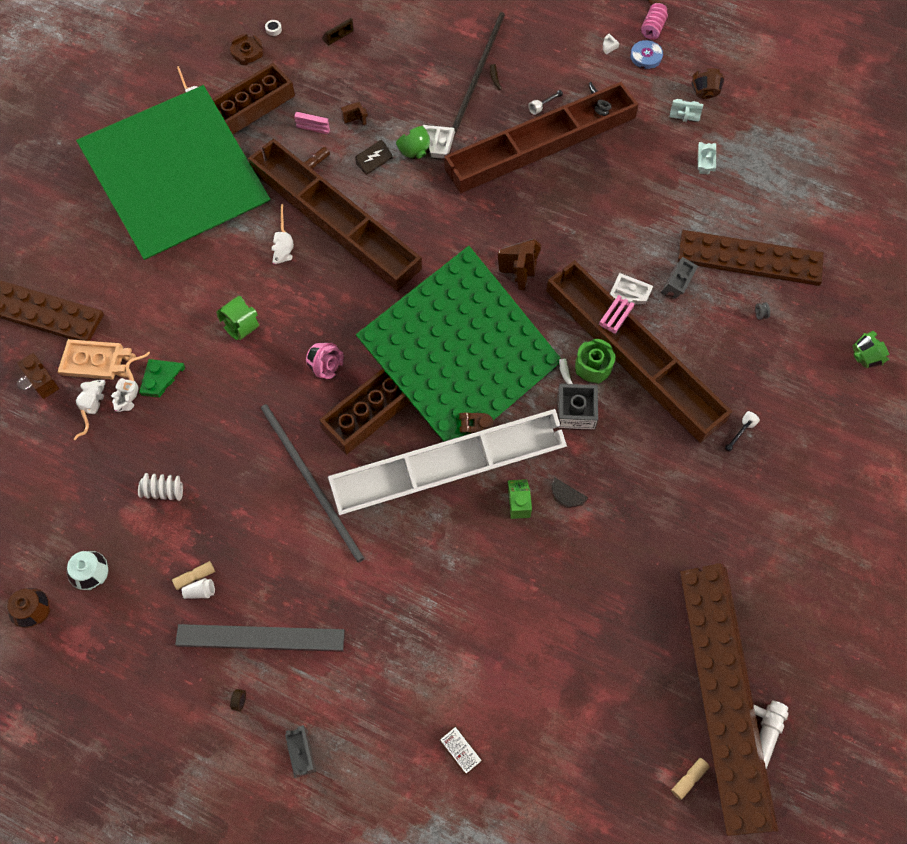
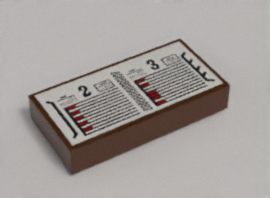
(460, 750)

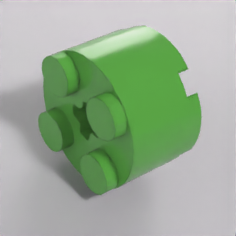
(238, 318)
(594, 361)

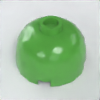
(414, 143)

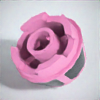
(324, 359)

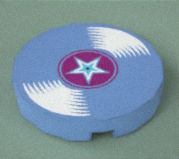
(646, 54)

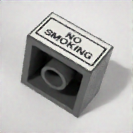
(577, 406)

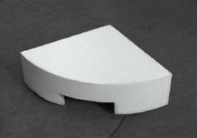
(610, 44)

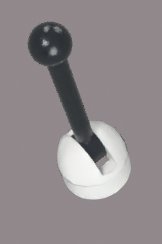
(536, 106)
(749, 421)

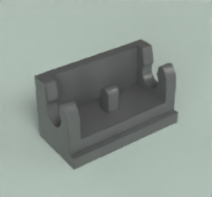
(679, 278)
(300, 752)

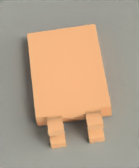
(94, 359)

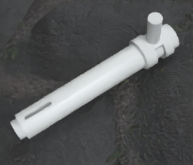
(771, 725)

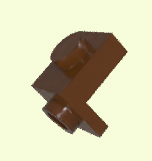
(354, 112)

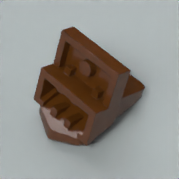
(520, 260)

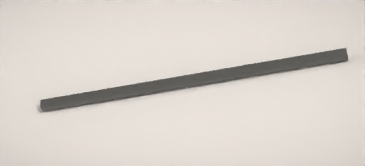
(313, 484)

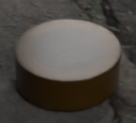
(238, 700)

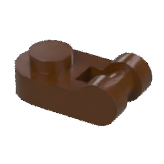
(481, 422)

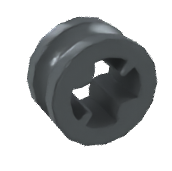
(602, 107)
(762, 310)

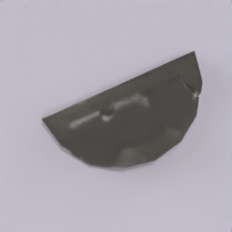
(566, 495)

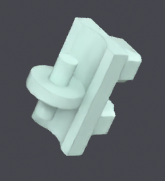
(686, 110)
(706, 157)

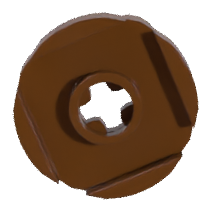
(253, 52)

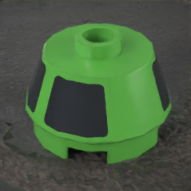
(870, 351)

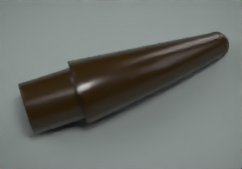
(494, 75)

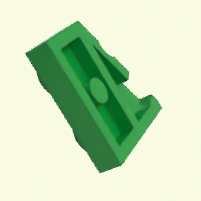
(159, 376)

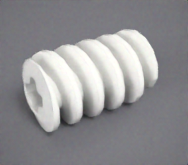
(160, 488)

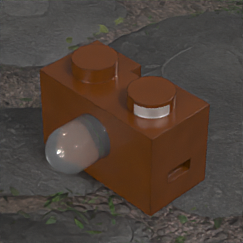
(36, 376)

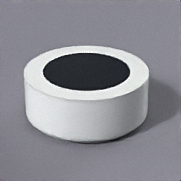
(273, 27)

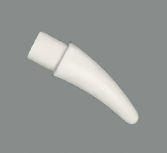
(565, 371)

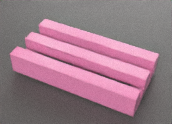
(312, 123)
(624, 303)

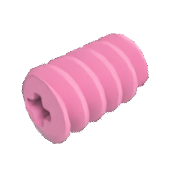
(654, 21)

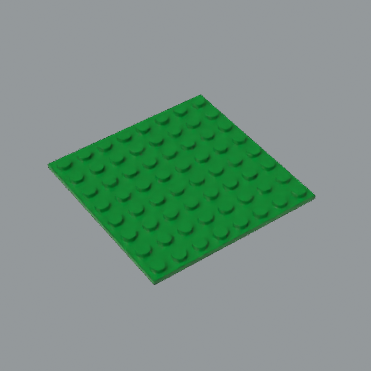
(173, 171)
(459, 345)

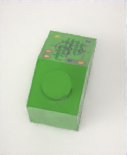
(519, 499)

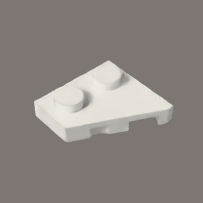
(440, 140)
(631, 289)

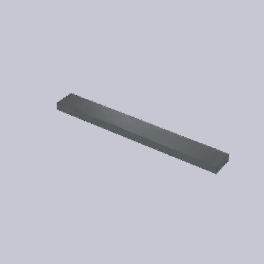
(260, 637)

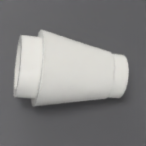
(200, 589)

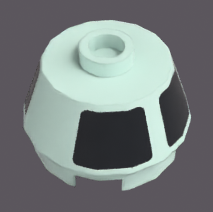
(87, 570)

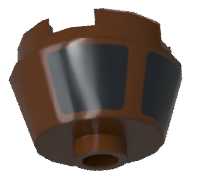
(708, 83)
(28, 607)

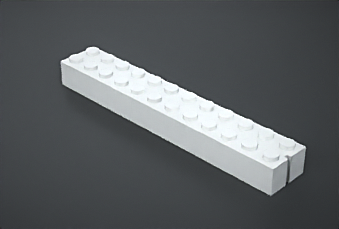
(446, 462)

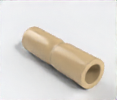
(191, 576)
(692, 776)

